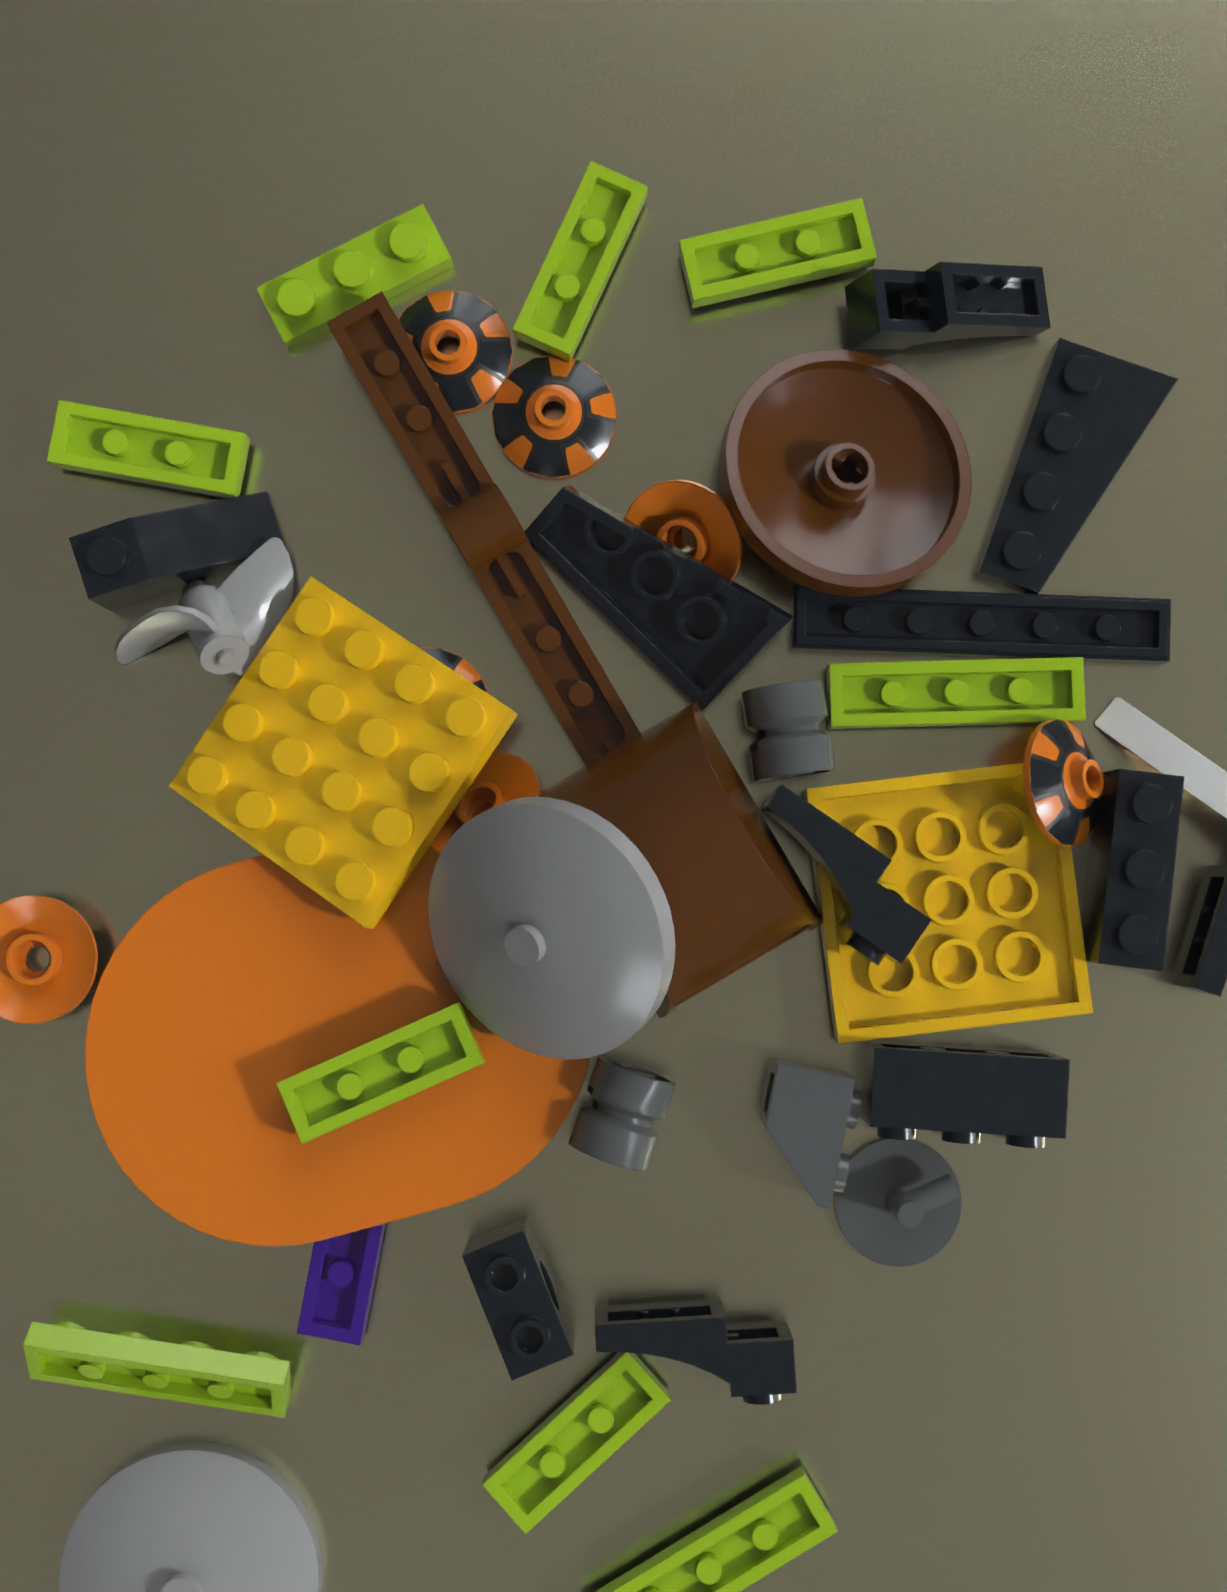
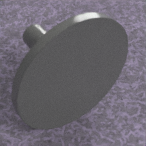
(898, 1202)

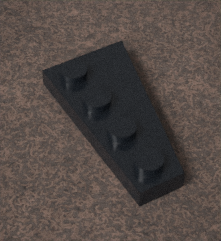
(1071, 449)
(664, 600)

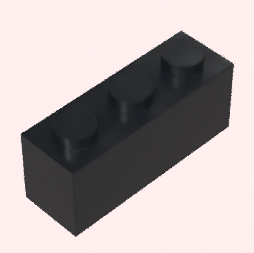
(1132, 869)
(964, 1093)

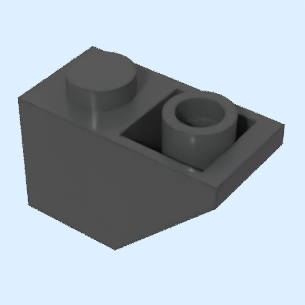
(807, 1118)

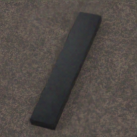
(983, 625)

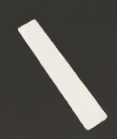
(1165, 752)

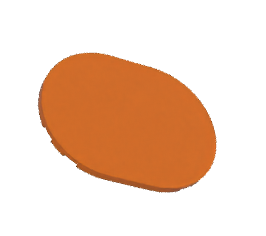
(262, 980)

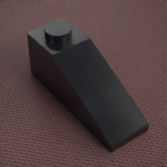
(172, 547)

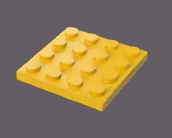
(342, 752)
(997, 898)

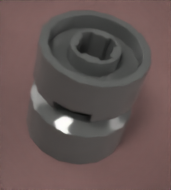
(788, 730)
(622, 1114)

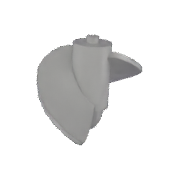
(223, 622)

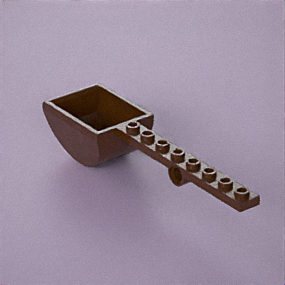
(660, 787)

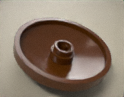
(845, 472)

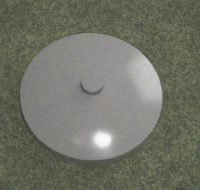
(551, 927)
(193, 1524)

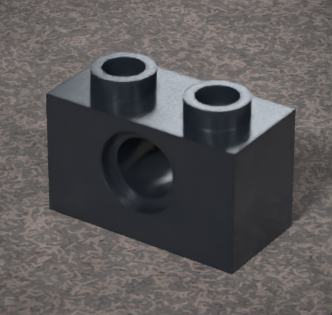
(519, 1298)

